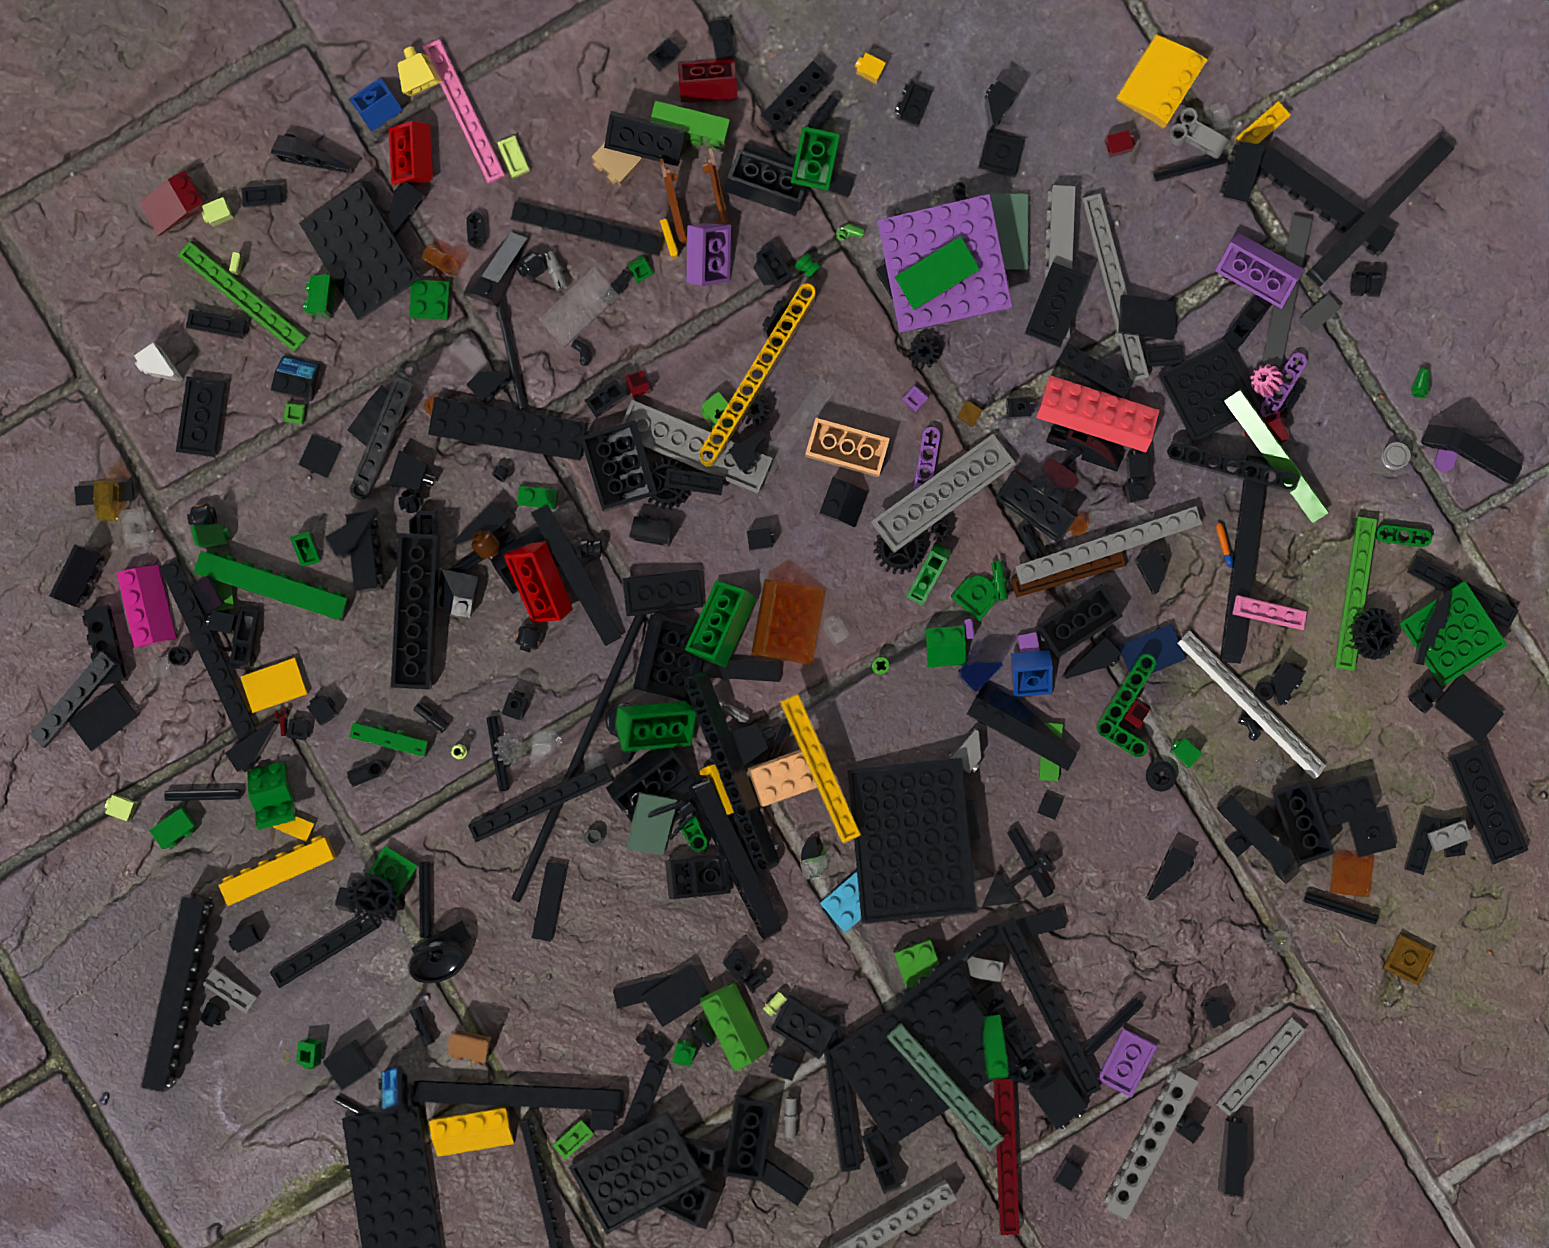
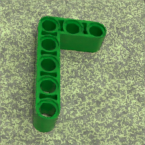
(1124, 705)

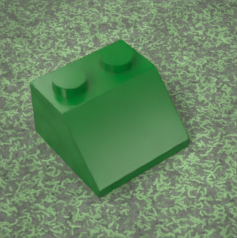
(320, 296)
(945, 646)

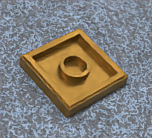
(1408, 959)

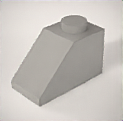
(970, 752)
(983, 968)

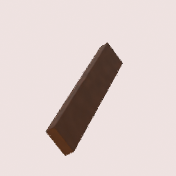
(1079, 572)

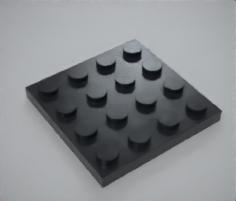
(1202, 385)

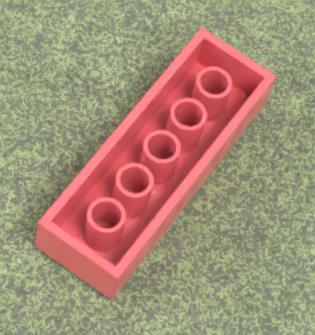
(1098, 413)

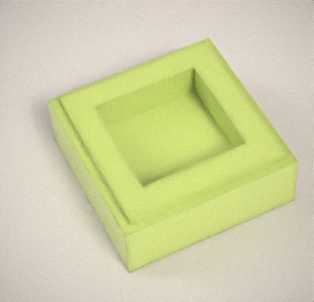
(236, 263)

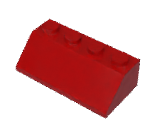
(539, 582)

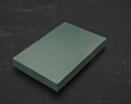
(650, 833)

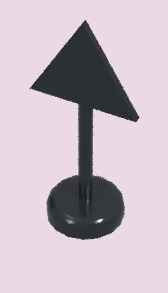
(1000, 893)

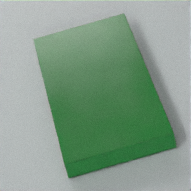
(937, 273)

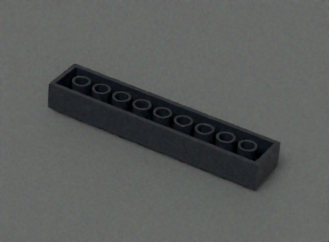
(177, 993)

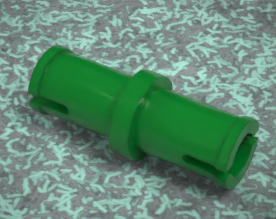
(999, 580)

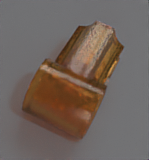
(440, 260)

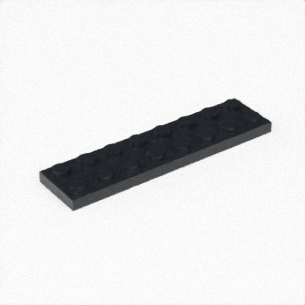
(506, 428)

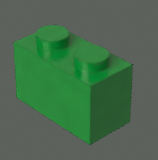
(174, 828)

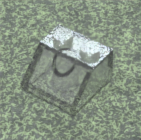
(544, 745)

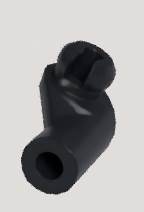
(585, 352)
(1253, 727)

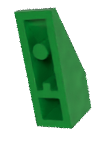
(210, 535)
(929, 573)
(994, 1047)

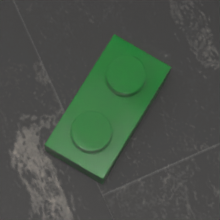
(536, 497)

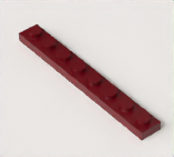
(1006, 1157)

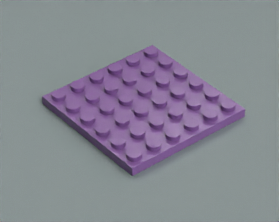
(921, 233)

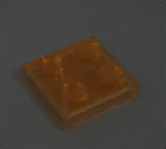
(1351, 875)

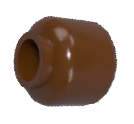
(485, 544)

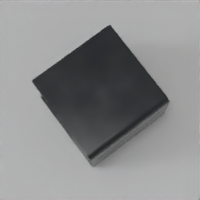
(348, 1064)

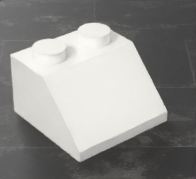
(155, 362)

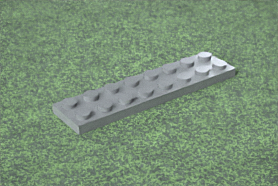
(684, 441)
(943, 493)

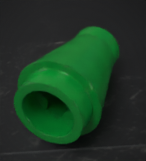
(1421, 385)

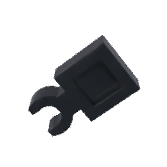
(654, 1048)

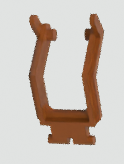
(669, 177)

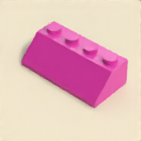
(146, 606)

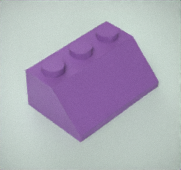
(708, 253)

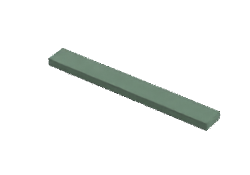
(945, 1087)

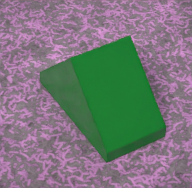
(305, 548)

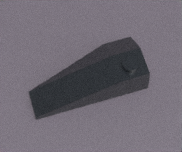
(295, 151)

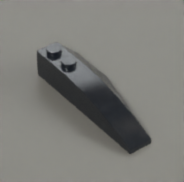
(1018, 723)

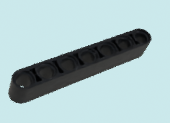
(1224, 461)

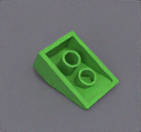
(916, 961)

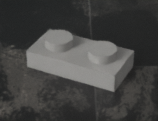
(1449, 836)

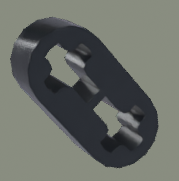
(480, 230)

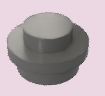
(593, 837)

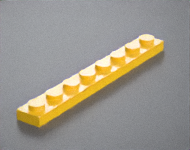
(819, 768)

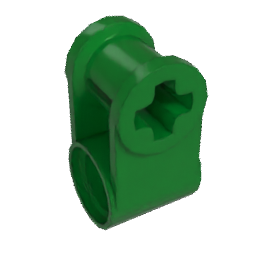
(694, 832)

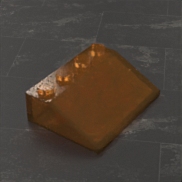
(788, 622)

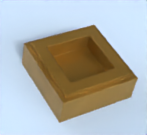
(969, 413)

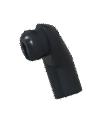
(959, 192)

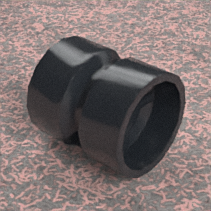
(1366, 284)
(1430, 690)

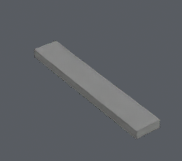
(1261, 1066)

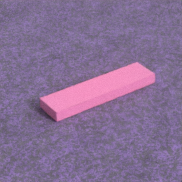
(1269, 612)

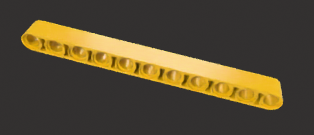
(758, 365)

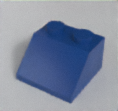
(376, 104)
(1031, 673)

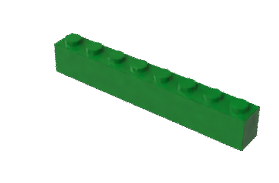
(271, 586)

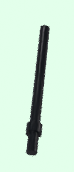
(502, 316)

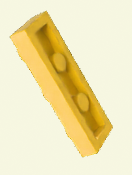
(1264, 124)

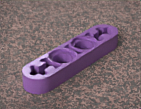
(1286, 387)
(923, 463)

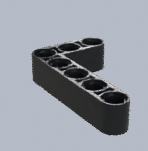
(1472, 450)
(1261, 839)

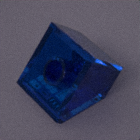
(977, 673)

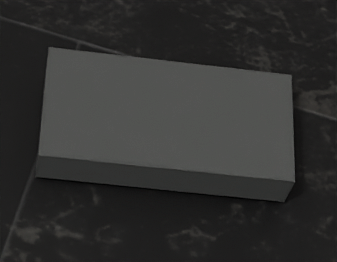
(1319, 313)

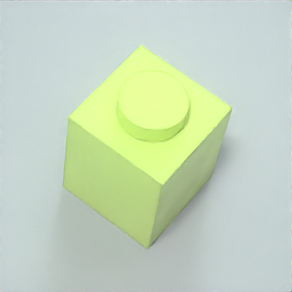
(217, 212)
(120, 807)

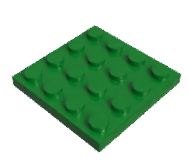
(1464, 641)

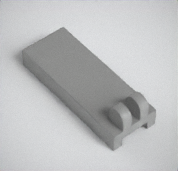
(229, 990)

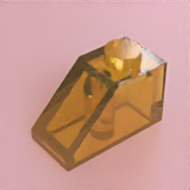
(106, 500)

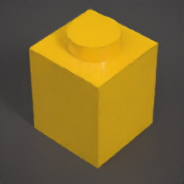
(870, 67)

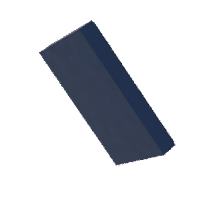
(1159, 644)

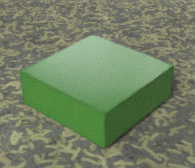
(294, 413)

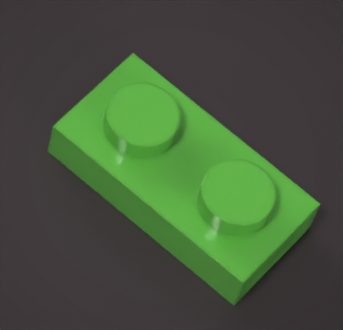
(573, 1139)

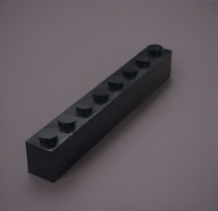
(1319, 198)

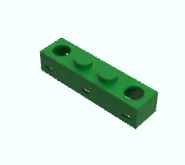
(381, 735)

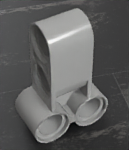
(1198, 135)

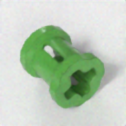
(886, 665)

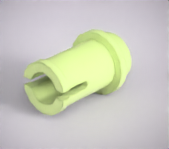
(463, 749)
(775, 1003)

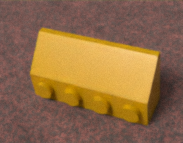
(471, 1131)

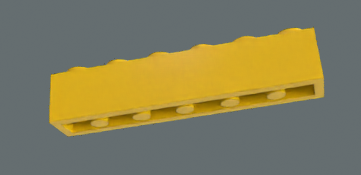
(277, 871)

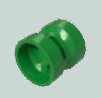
(806, 264)

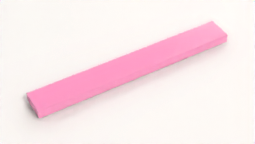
(464, 112)

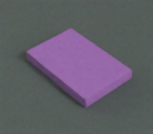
(1127, 1062)

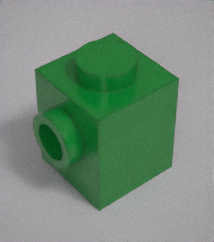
(684, 1053)

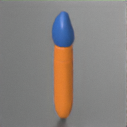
(1224, 545)

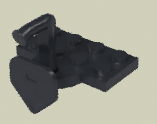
(1043, 503)

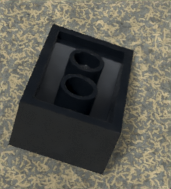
(366, 420)
(693, 1205)

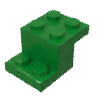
(271, 795)

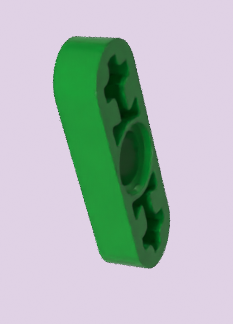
(1416, 543)

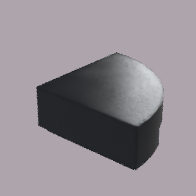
(810, 849)

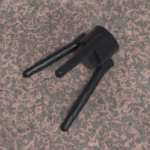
(684, 811)

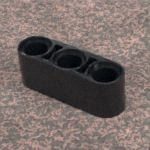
(783, 1183)

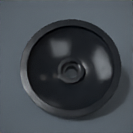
(436, 962)

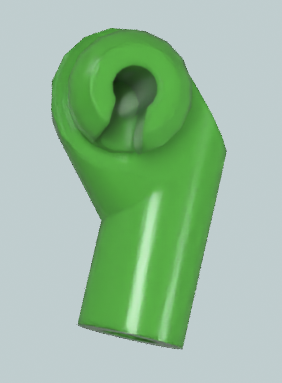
(849, 230)

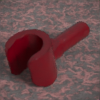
(282, 721)

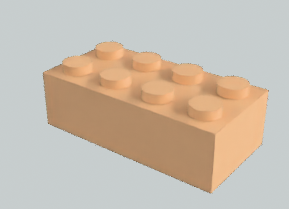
(847, 447)
(782, 777)

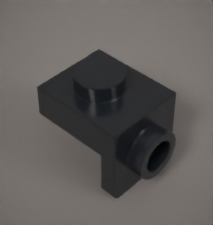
(664, 55)

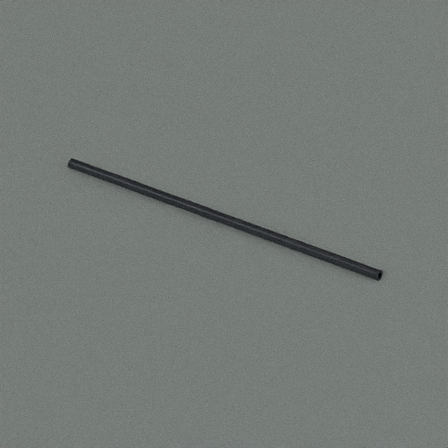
(579, 754)

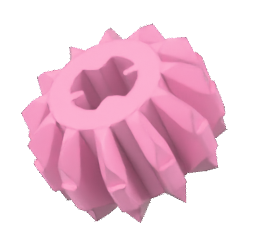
(1266, 380)

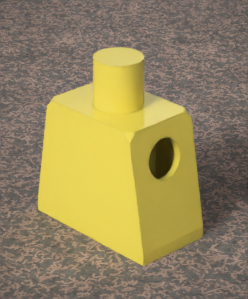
(417, 72)

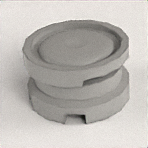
(1395, 456)

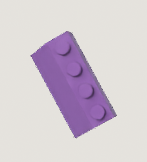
(1259, 270)

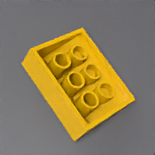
(1161, 80)

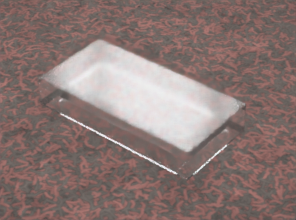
(468, 354)

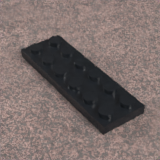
(1487, 803)

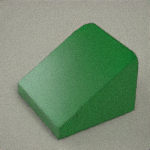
(639, 268)

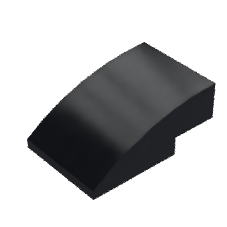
(697, 877)

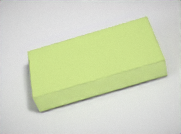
(513, 156)

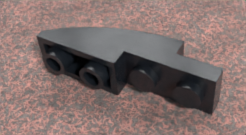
(1093, 448)

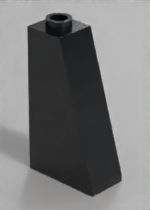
(1233, 1158)

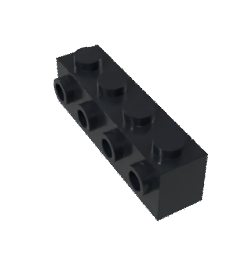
(795, 97)

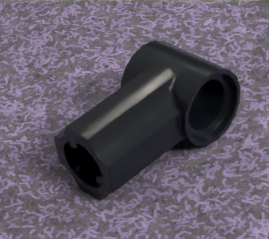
(365, 773)

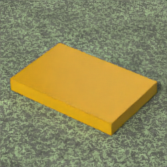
(274, 685)

